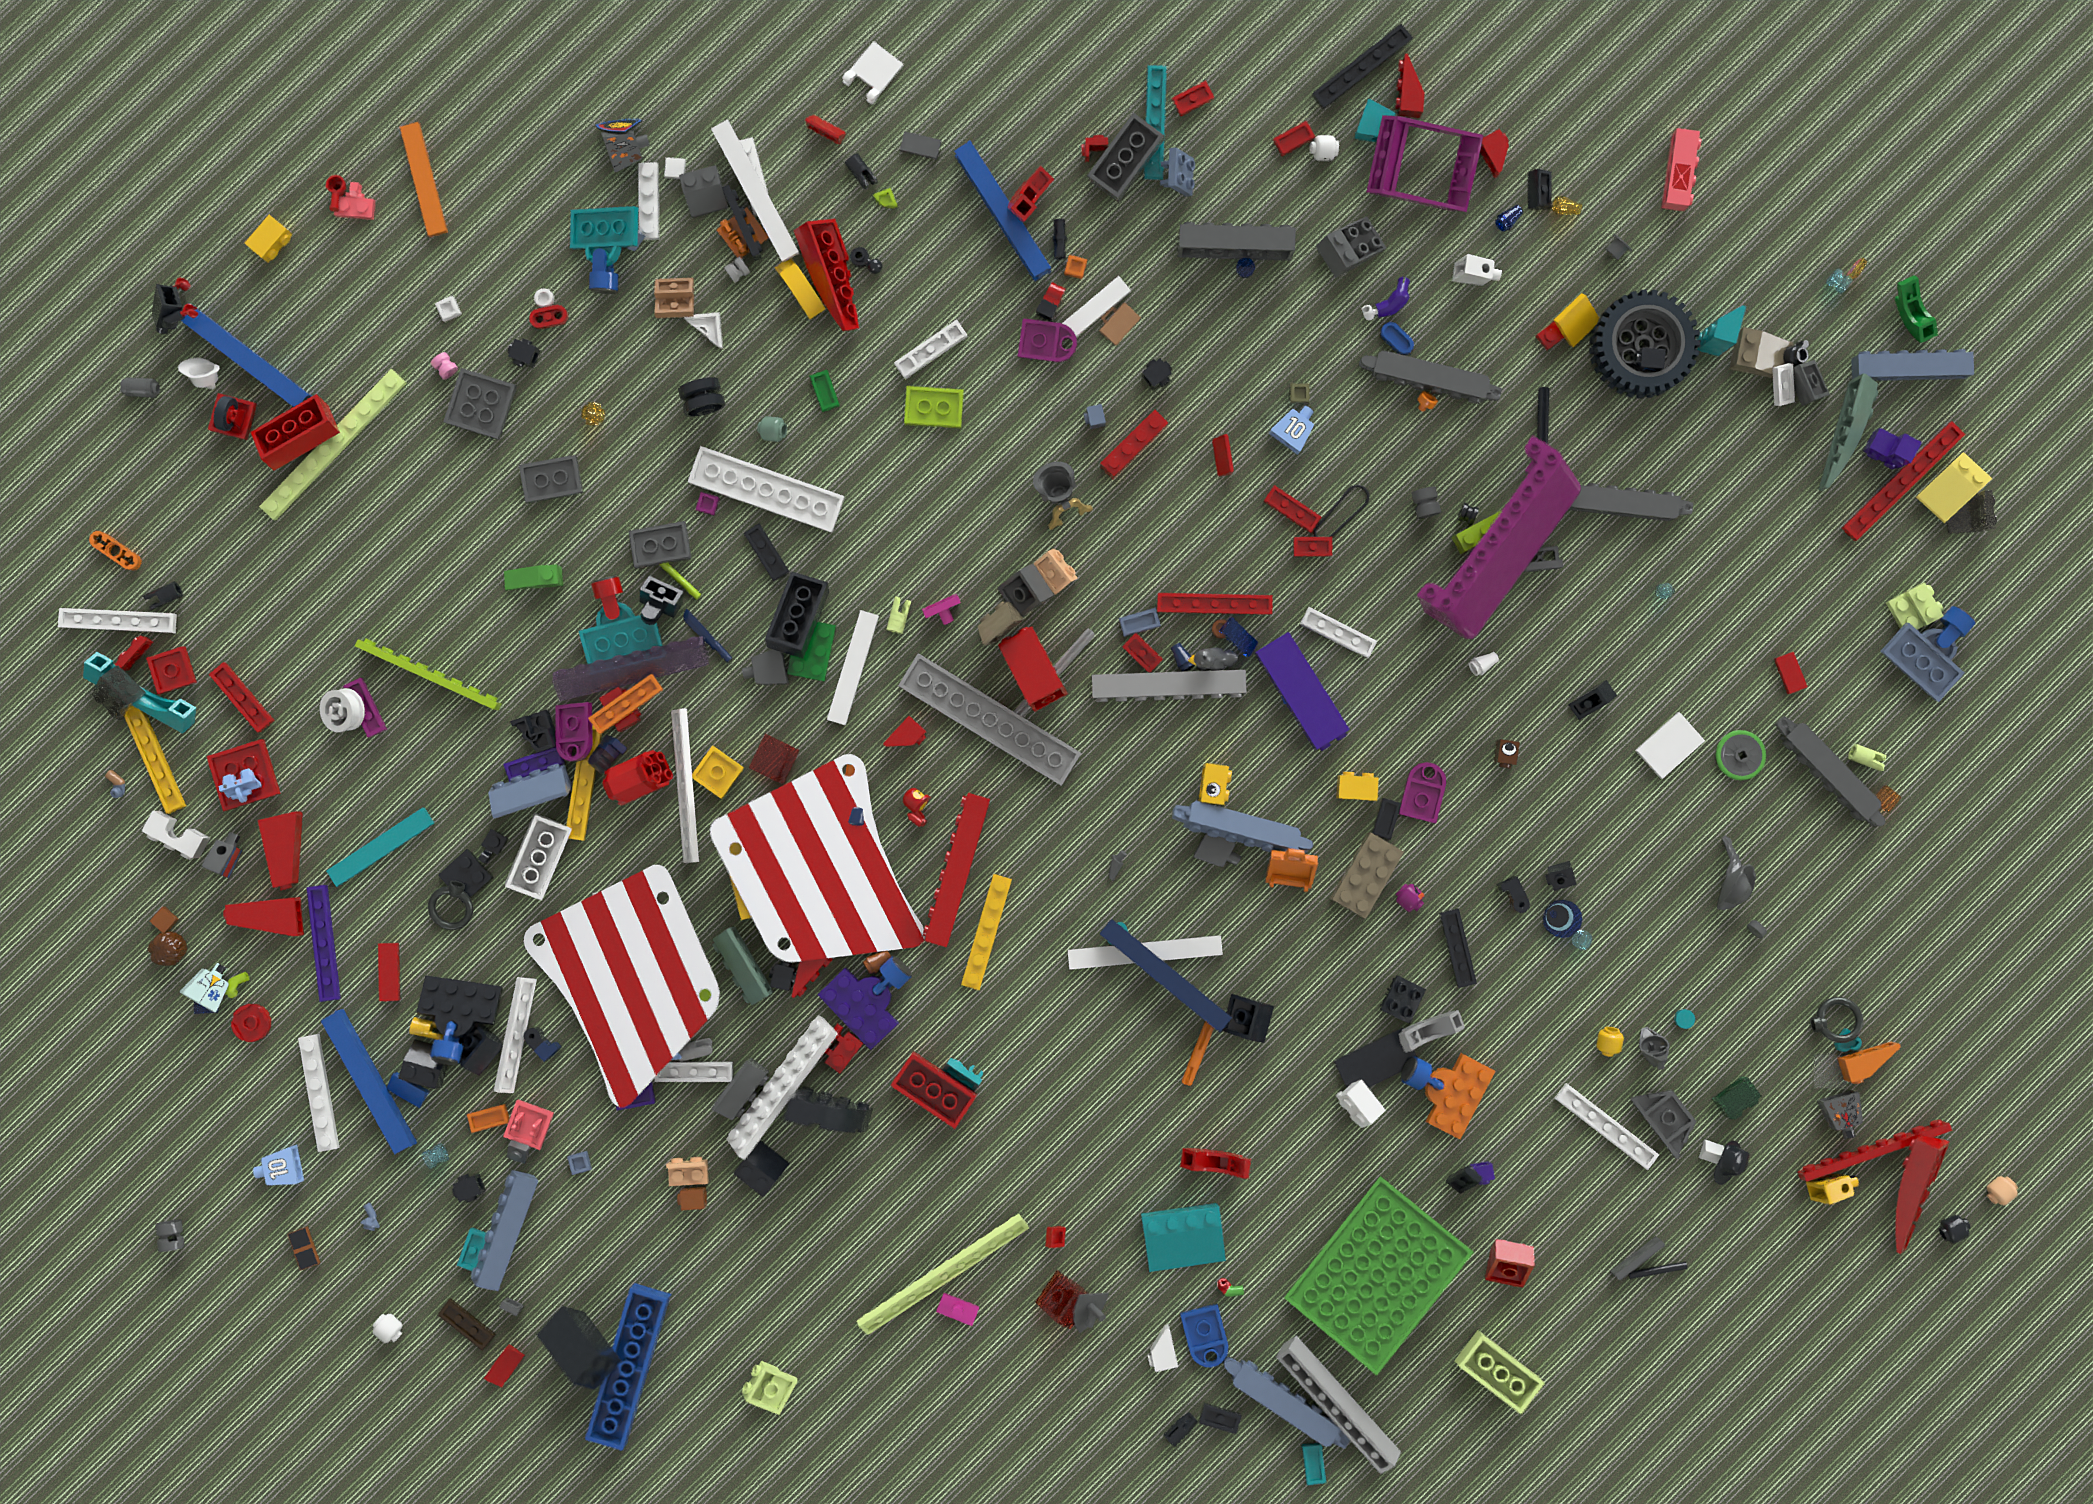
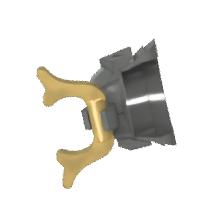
(1055, 484)

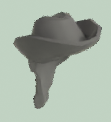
(1738, 881)

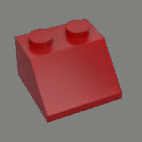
(1510, 1263)

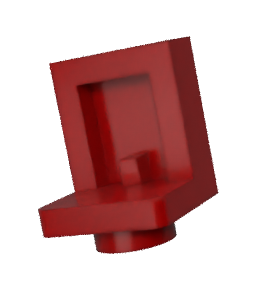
(1094, 143)

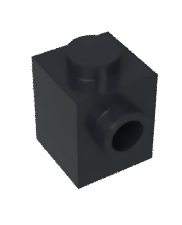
(523, 353)
(1157, 373)
(1560, 876)
(782, 975)
(468, 1187)

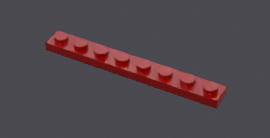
(1903, 481)
(1868, 1152)

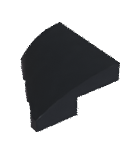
(537, 729)

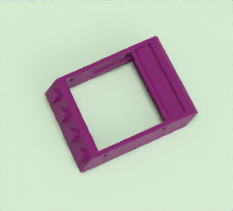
(1389, 157)

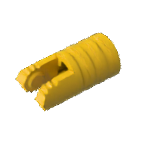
(424, 1028)

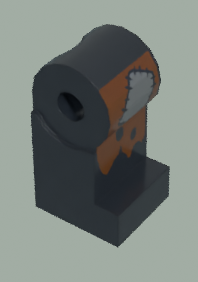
(1518, 899)

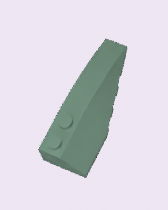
(1850, 426)

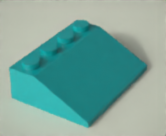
(1183, 1237)

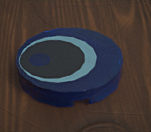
(1562, 918)

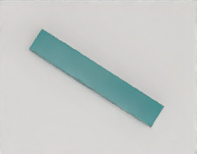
(1156, 116)
(380, 847)

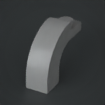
(1431, 1029)

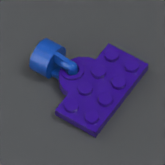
(865, 1001)

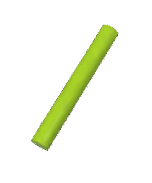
(678, 578)

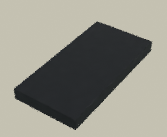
(1374, 1061)

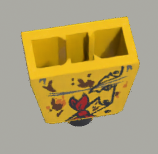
(1832, 1188)

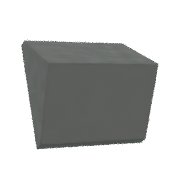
(1809, 383)

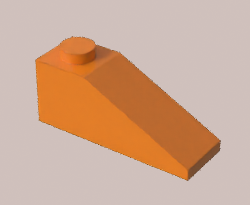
(1866, 1062)

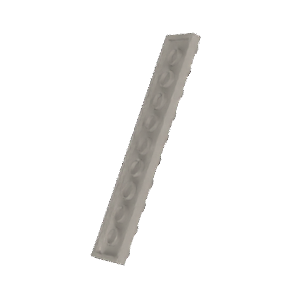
(989, 719)

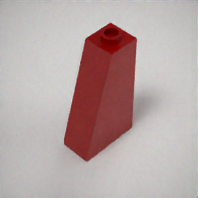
(282, 847)
(273, 916)

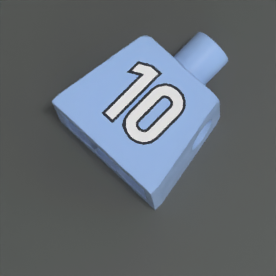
(1294, 429)
(281, 1167)

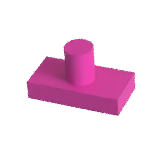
(942, 608)
(957, 1309)

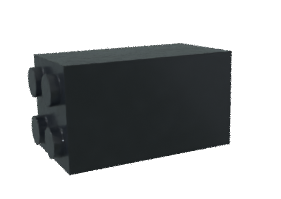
(578, 1348)

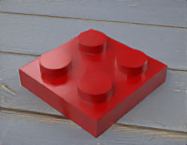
(171, 670)

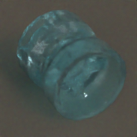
(1839, 281)
(436, 1155)

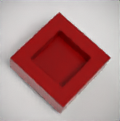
(1055, 1237)

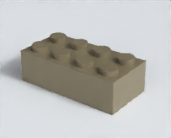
(1366, 875)

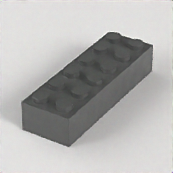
(1236, 241)

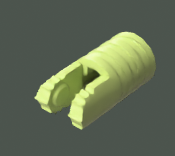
(897, 620)
(1867, 757)

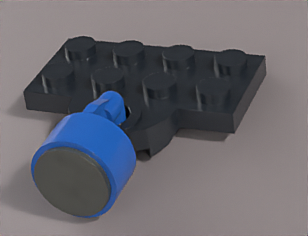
(456, 1010)

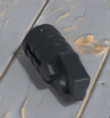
(1180, 1429)

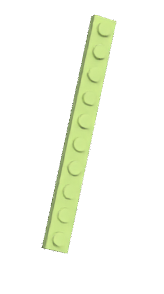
(327, 451)
(942, 1274)

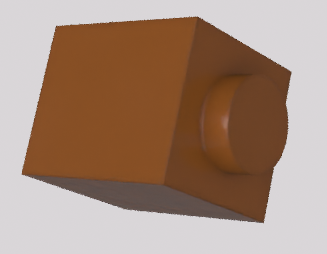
(692, 1198)

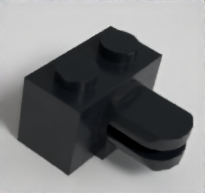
(659, 599)

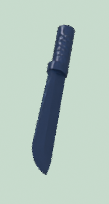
(693, 622)

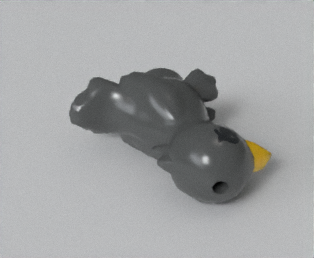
(1213, 659)

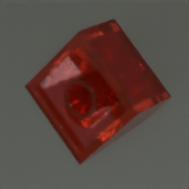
(1059, 1299)

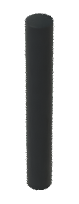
(1658, 1270)

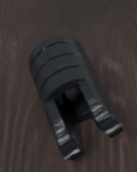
(859, 169)
(165, 594)

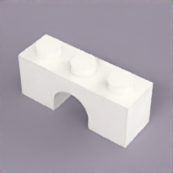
(160, 827)

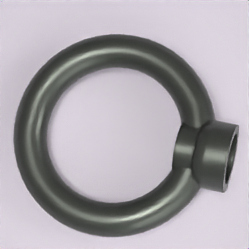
(455, 889)
(1819, 1022)

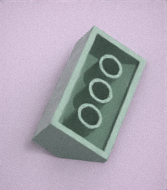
(743, 965)

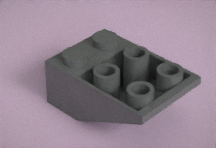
(1350, 246)

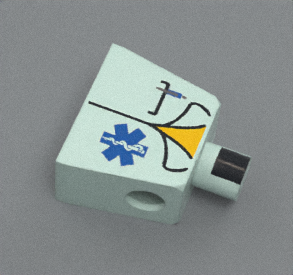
(207, 987)

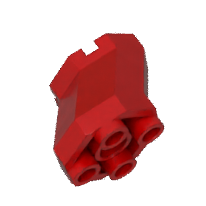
(637, 777)

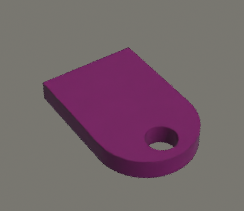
(1044, 341)
(573, 730)
(1423, 795)

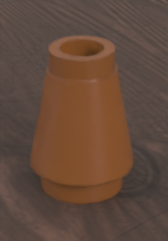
(875, 961)

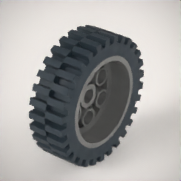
(1654, 314)

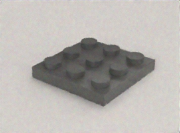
(480, 404)

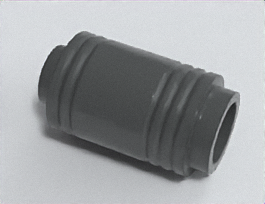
(140, 387)

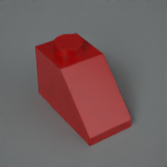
(1494, 151)
(906, 734)

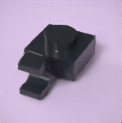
(494, 843)

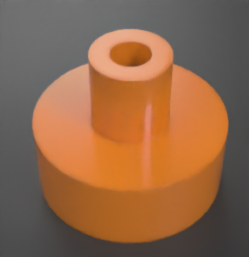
(1426, 401)

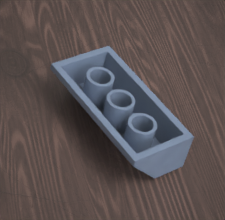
(529, 790)

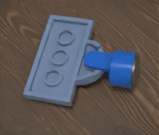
(1929, 655)

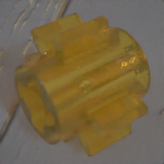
(593, 413)

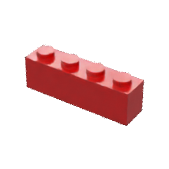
(1134, 444)

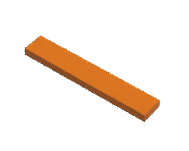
(423, 179)

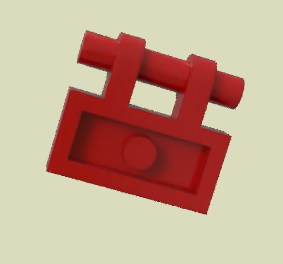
(844, 1051)

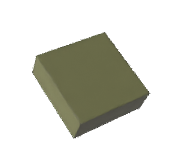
(1300, 393)

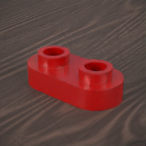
(549, 316)

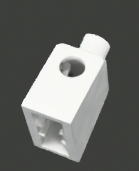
(1475, 270)

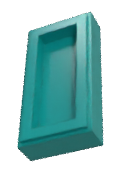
(1313, 1463)

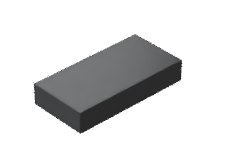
(920, 145)

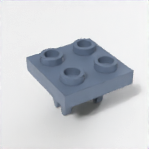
(1180, 172)

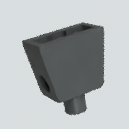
(767, 669)
(1216, 851)

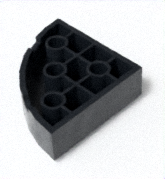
(829, 1112)

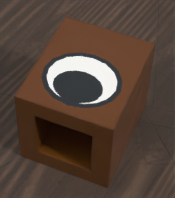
(1506, 753)

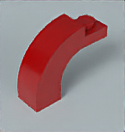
(1023, 201)
(1215, 1161)

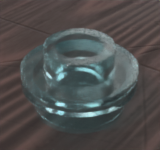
(1664, 590)

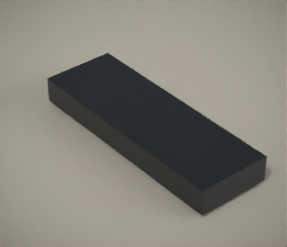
(766, 552)

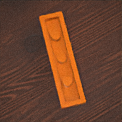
(625, 704)

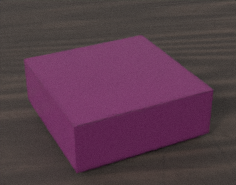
(707, 503)

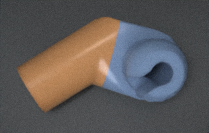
(118, 784)

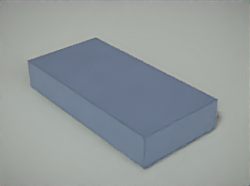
(1139, 622)

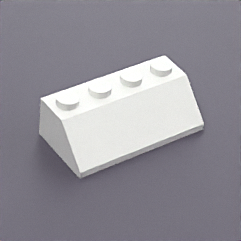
(537, 856)

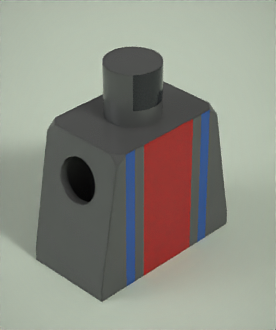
(223, 856)

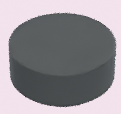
(1757, 929)

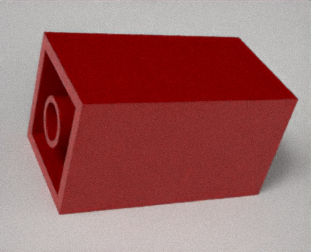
(1032, 668)

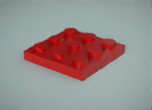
(233, 761)

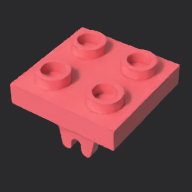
(528, 1124)

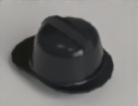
(1731, 1163)

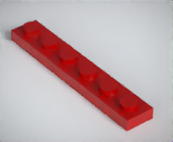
(1214, 603)

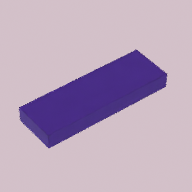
(533, 762)

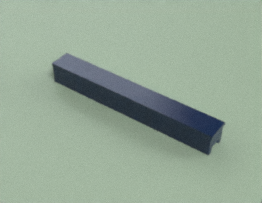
(1165, 975)

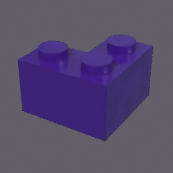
(1891, 449)

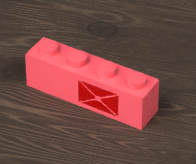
(1680, 169)

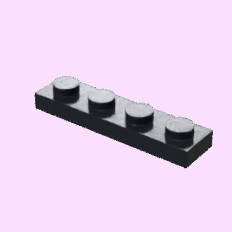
(740, 214)
(1458, 948)

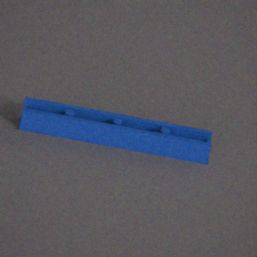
(997, 205)
(246, 358)
(368, 1081)

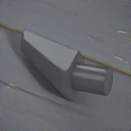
(1116, 864)

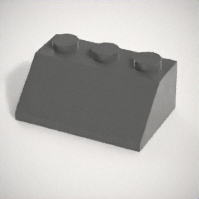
(741, 1089)

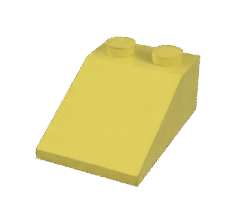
(1953, 487)

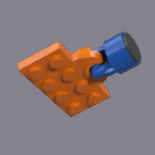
(1451, 1091)

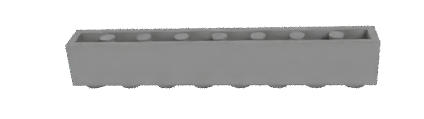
(1169, 684)
(1338, 1404)

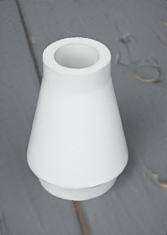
(1483, 663)

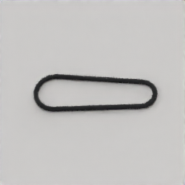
(1336, 504)

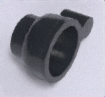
(1796, 354)

